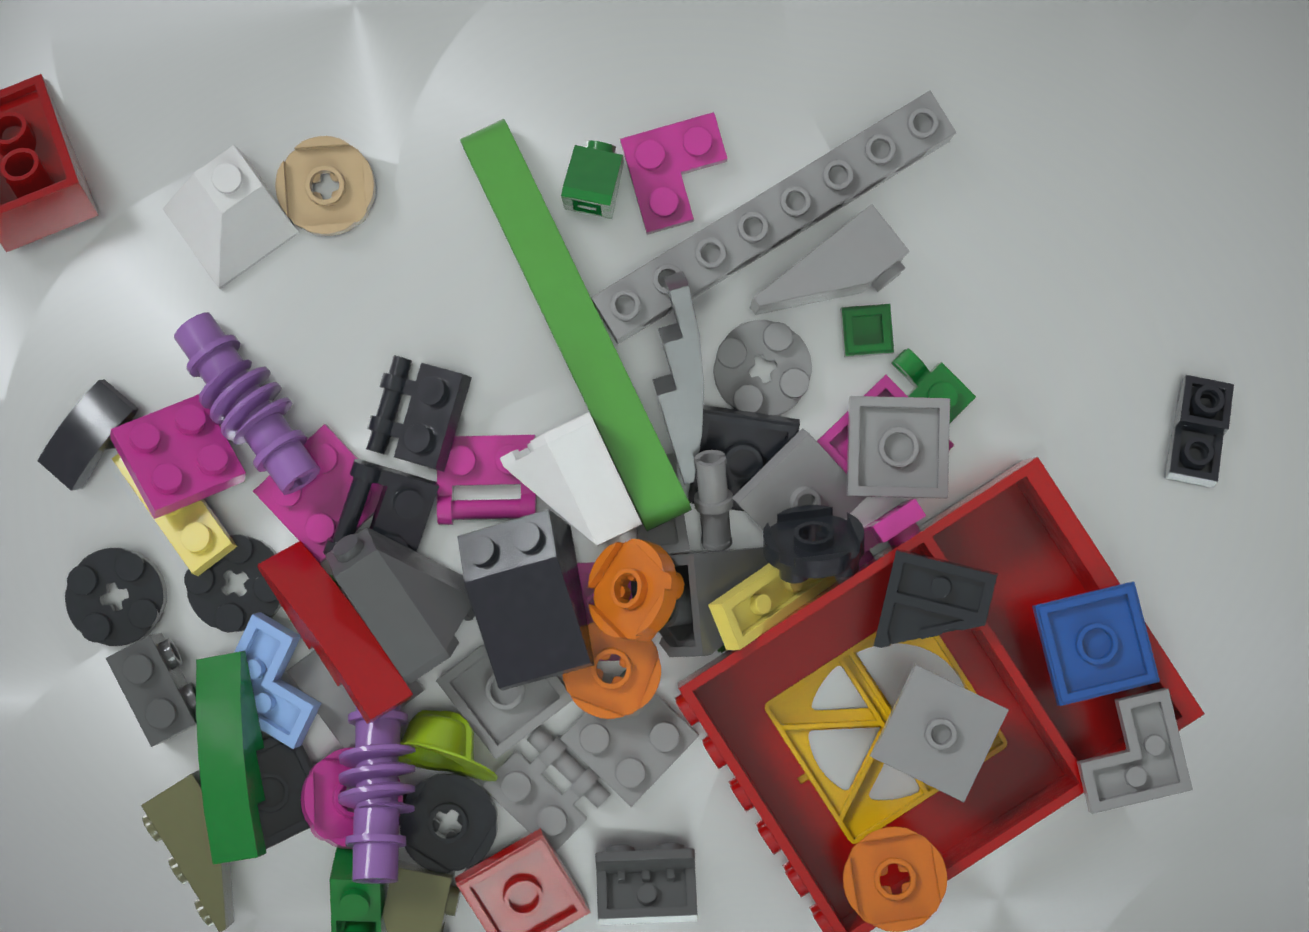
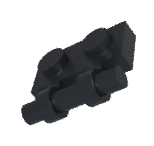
(430, 417)

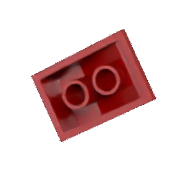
(38, 168)

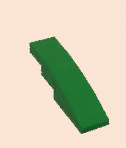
(228, 758)

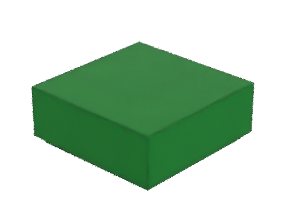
(867, 330)

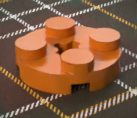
(655, 596)
(624, 693)
(912, 855)

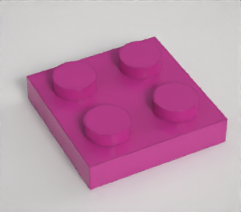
(177, 456)
(316, 508)

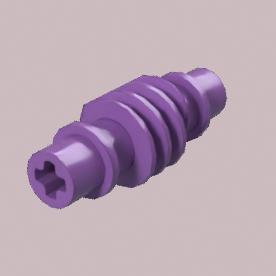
(244, 406)
(376, 795)

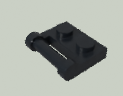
(400, 509)

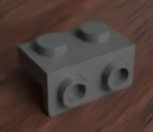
(646, 885)

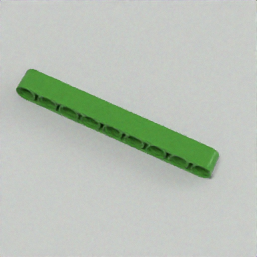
(576, 325)

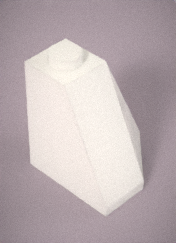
(578, 480)

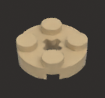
(304, 168)

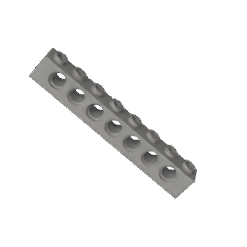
(777, 215)

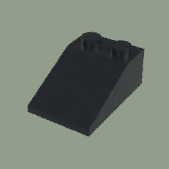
(527, 598)

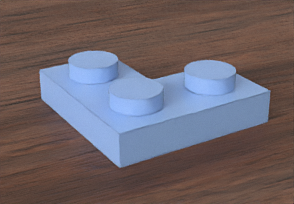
(281, 708)

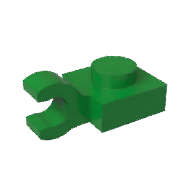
(933, 384)

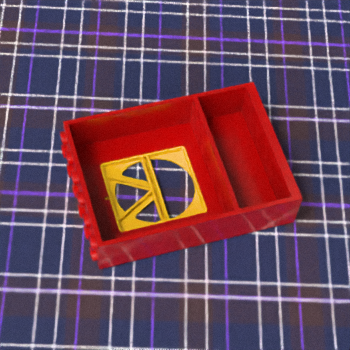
(762, 698)

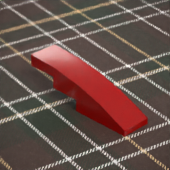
(335, 631)

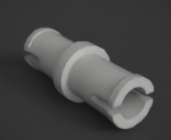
(713, 500)

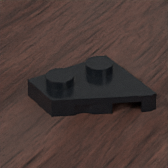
(932, 598)

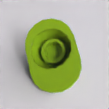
(443, 744)

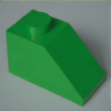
(593, 179)

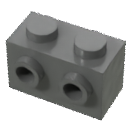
(155, 687)

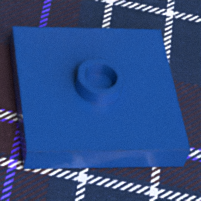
(1095, 643)

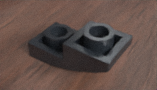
(1199, 430)
(86, 434)

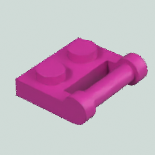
(478, 462)

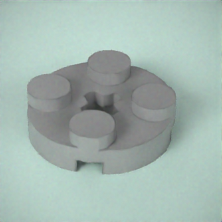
(776, 344)

